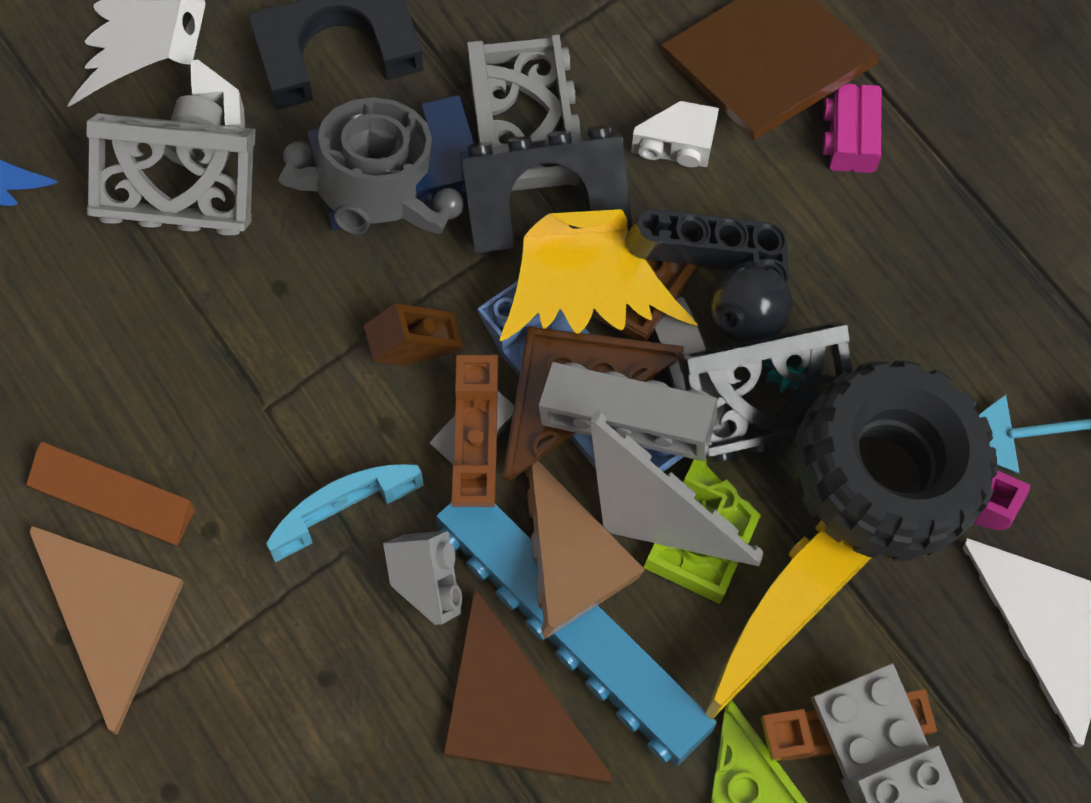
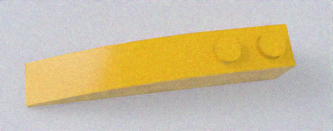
(802, 589)

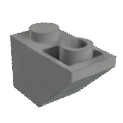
(424, 573)

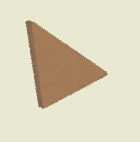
(574, 554)
(111, 613)

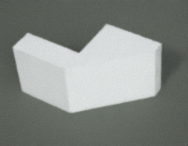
(213, 87)

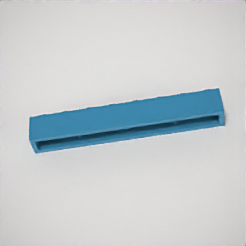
(592, 643)

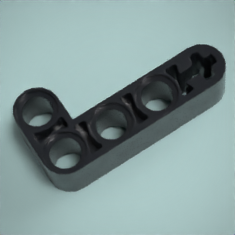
(660, 238)

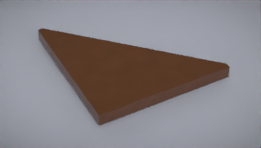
(633, 358)
(508, 712)

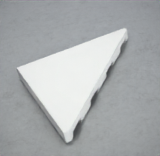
(1049, 624)

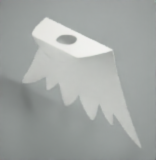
(138, 36)

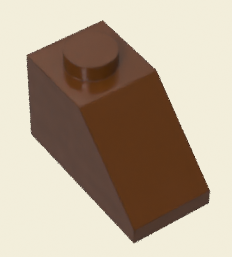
(412, 334)

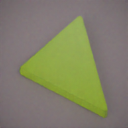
(745, 767)

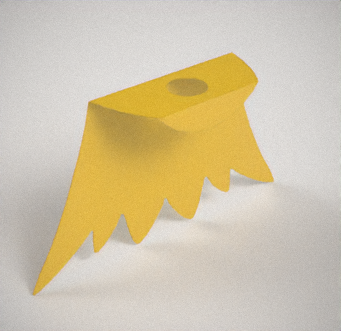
(583, 273)

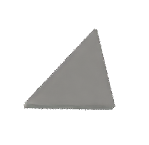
(656, 507)

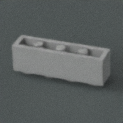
(646, 411)

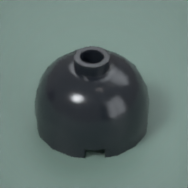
(750, 303)

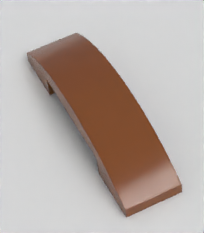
(475, 431)
(801, 735)

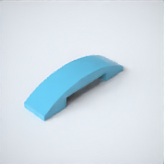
(390, 480)

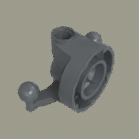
(370, 167)

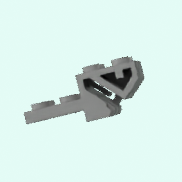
(882, 742)

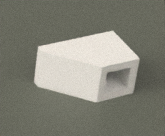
(678, 134)

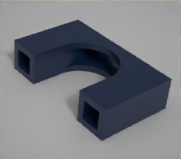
(449, 137)

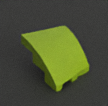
(697, 571)

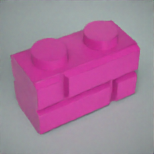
(854, 128)

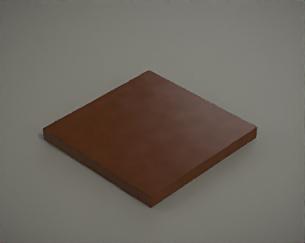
(769, 59)

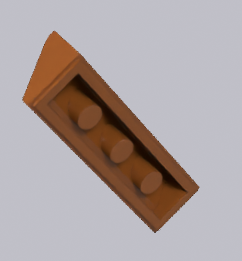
(110, 494)

